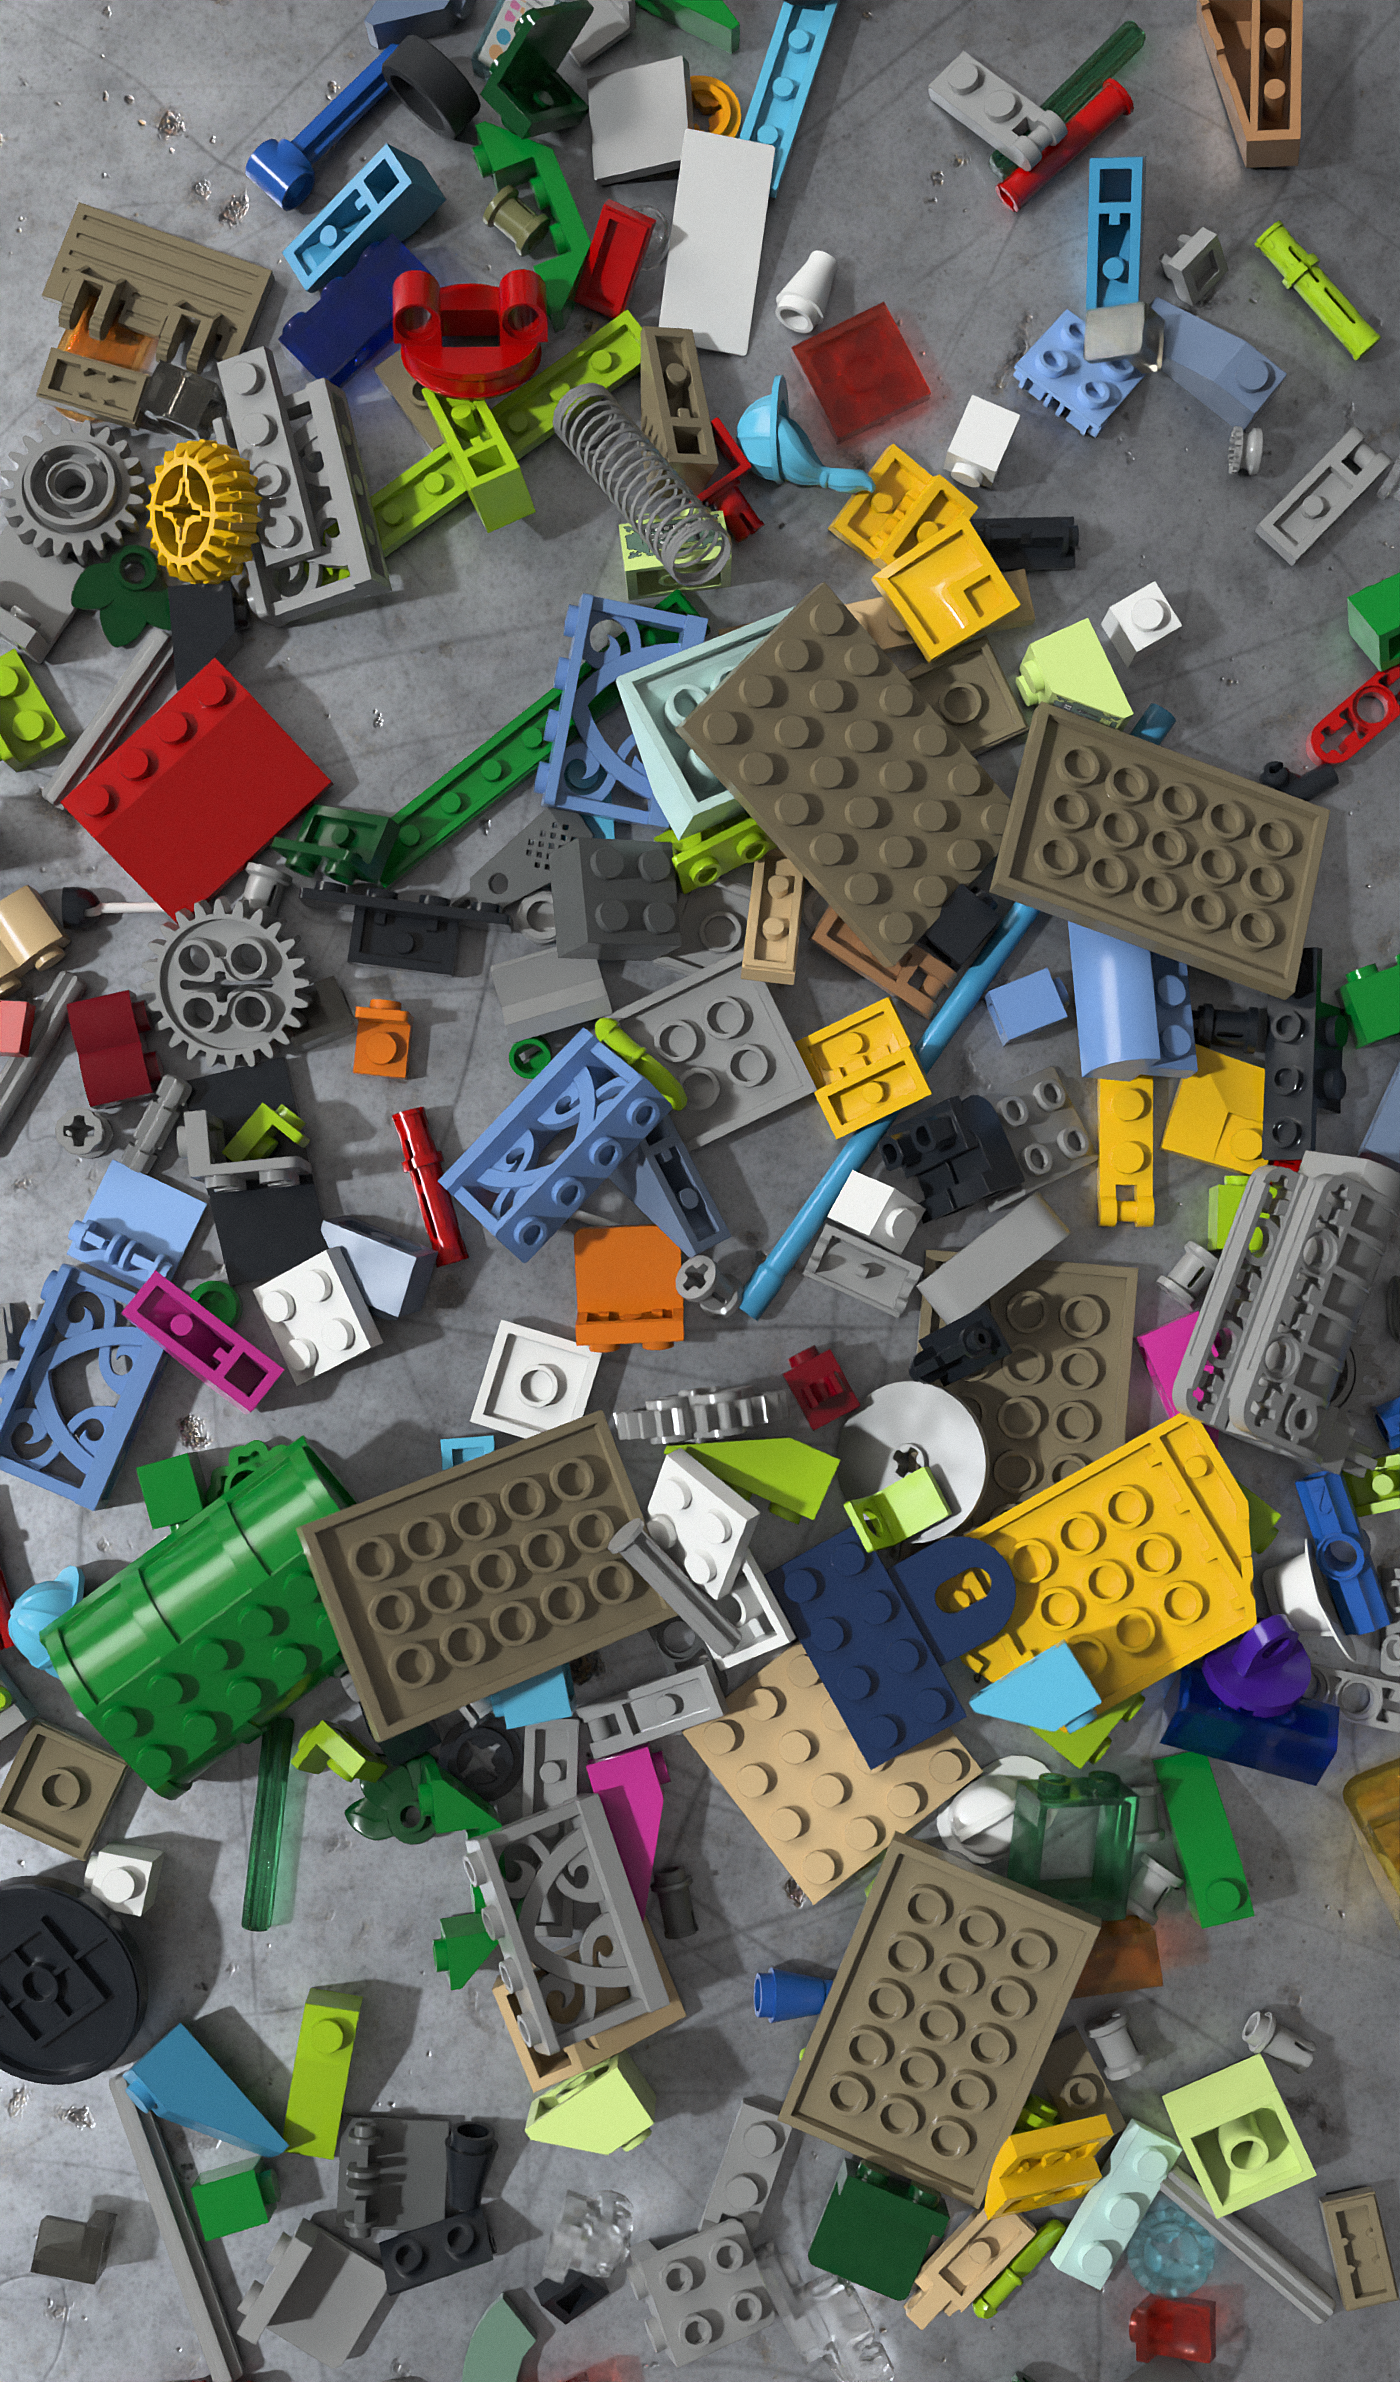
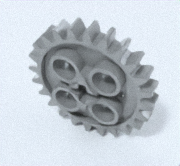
(222, 935)
(702, 1414)

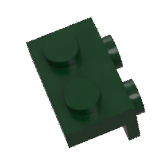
(340, 845)

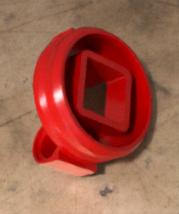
(511, 311)

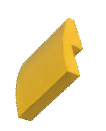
(901, 511)
(863, 1067)
(1046, 2166)

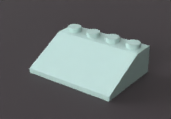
(660, 699)

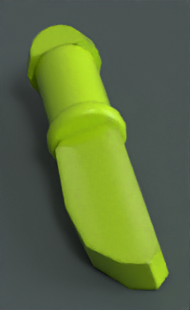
(642, 1062)
(1012, 2275)

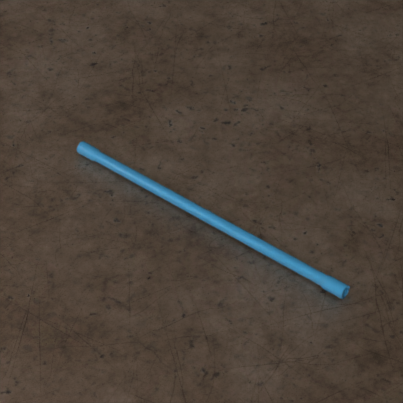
(771, 1274)

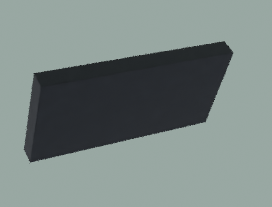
(261, 1227)

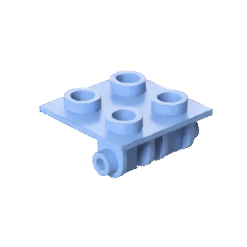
(1058, 368)
(135, 1226)

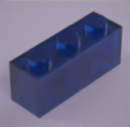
(350, 318)
(1284, 1745)

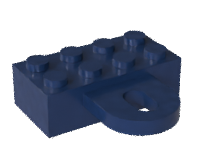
(885, 1638)

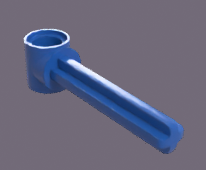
(286, 167)

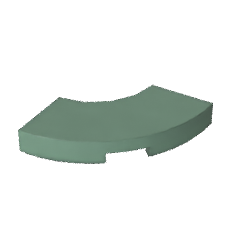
(498, 2344)

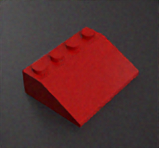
(197, 791)

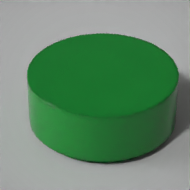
(220, 1301)

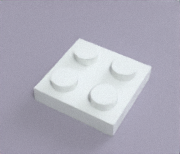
(317, 1316)
(534, 1382)
(700, 1523)

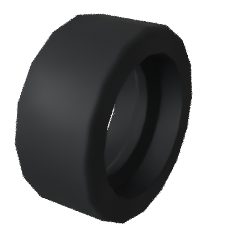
(431, 87)

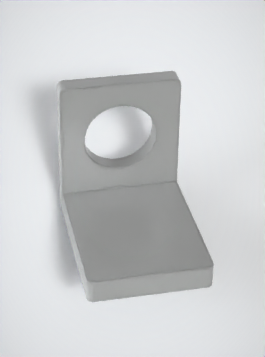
(604, 28)

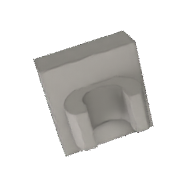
(1196, 265)

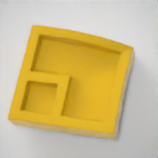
(946, 589)
(1218, 1114)

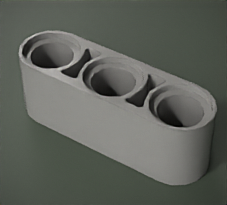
(993, 1259)

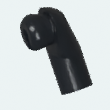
(1303, 787)

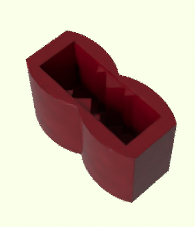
(115, 1049)

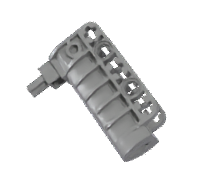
(1292, 1309)

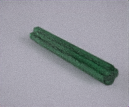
(1083, 83)
(267, 1825)

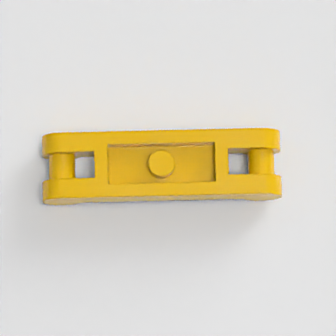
(1125, 1150)

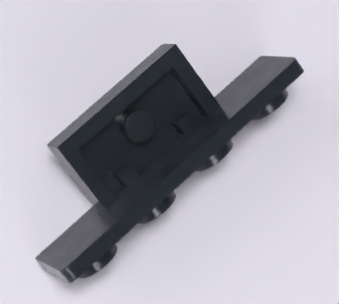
(402, 933)
(1301, 1064)

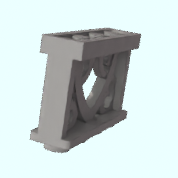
(358, 543)
(627, 1966)

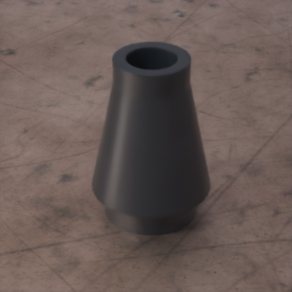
(469, 2162)

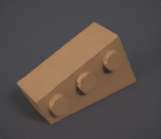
(1258, 73)

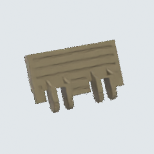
(161, 283)

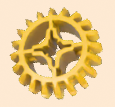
(203, 512)

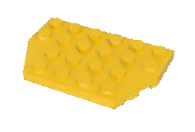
(1125, 1562)

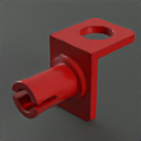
(725, 493)

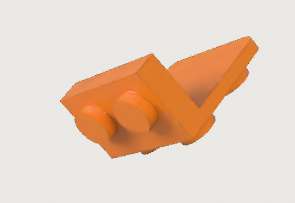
(627, 1288)

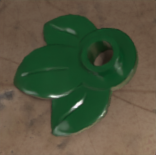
(124, 603)
(386, 1802)

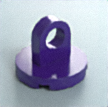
(1260, 1668)

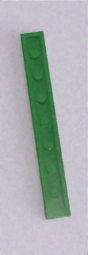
(502, 763)

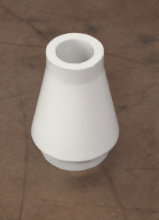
(806, 295)

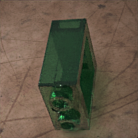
(1108, 1888)

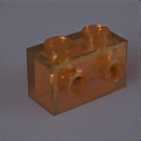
(1121, 1959)

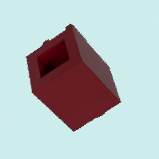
(819, 1387)

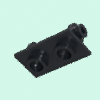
(1029, 542)
(959, 1349)
(436, 2251)

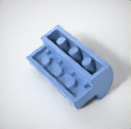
(1130, 1009)

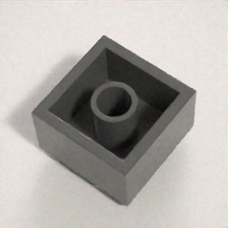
(614, 899)

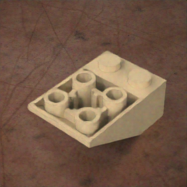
(577, 2058)

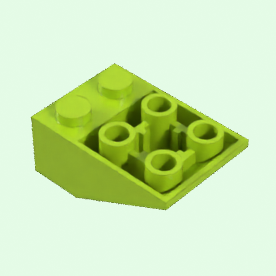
(770, 1467)

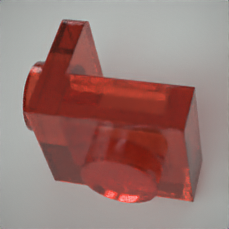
(1174, 2328)

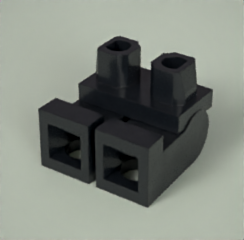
(955, 1154)

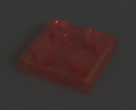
(860, 373)

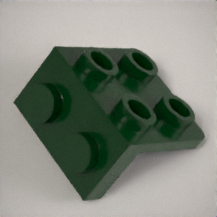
(525, 77)
(877, 2228)

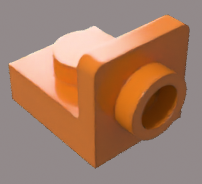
(383, 1040)

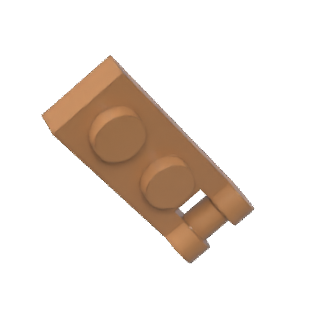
(841, 942)

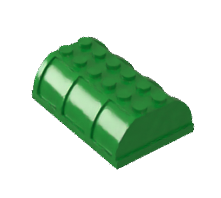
(207, 1627)

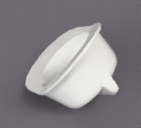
(1302, 1595)
(982, 1812)

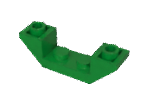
(521, 161)
(455, 1808)

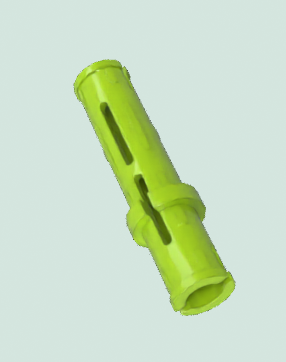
(1318, 291)

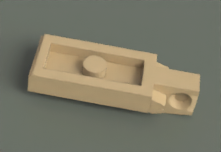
(966, 2264)

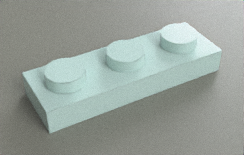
(1116, 2204)

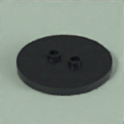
(66, 1982)

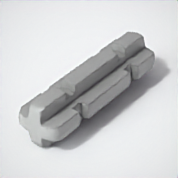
(156, 1123)

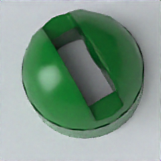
(534, 1063)

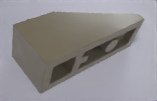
(675, 408)

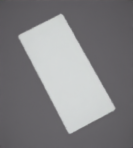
(717, 239)

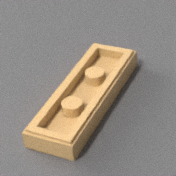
(773, 920)

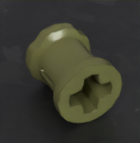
(516, 220)

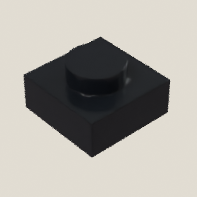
(573, 2296)

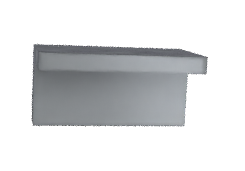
(548, 993)

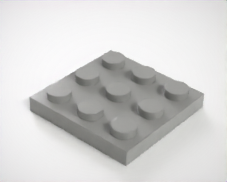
(722, 1047)

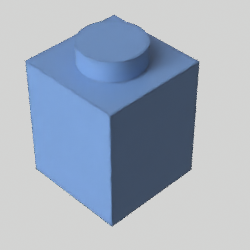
(1027, 1006)

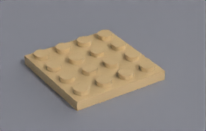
(806, 1781)

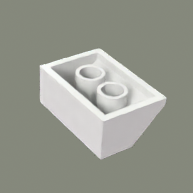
(754, 1613)

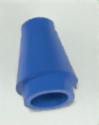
(788, 1995)

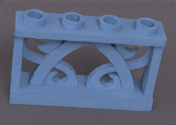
(574, 705)
(506, 1153)
(98, 1459)

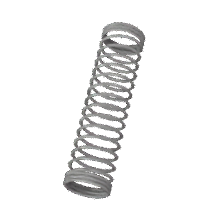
(670, 550)

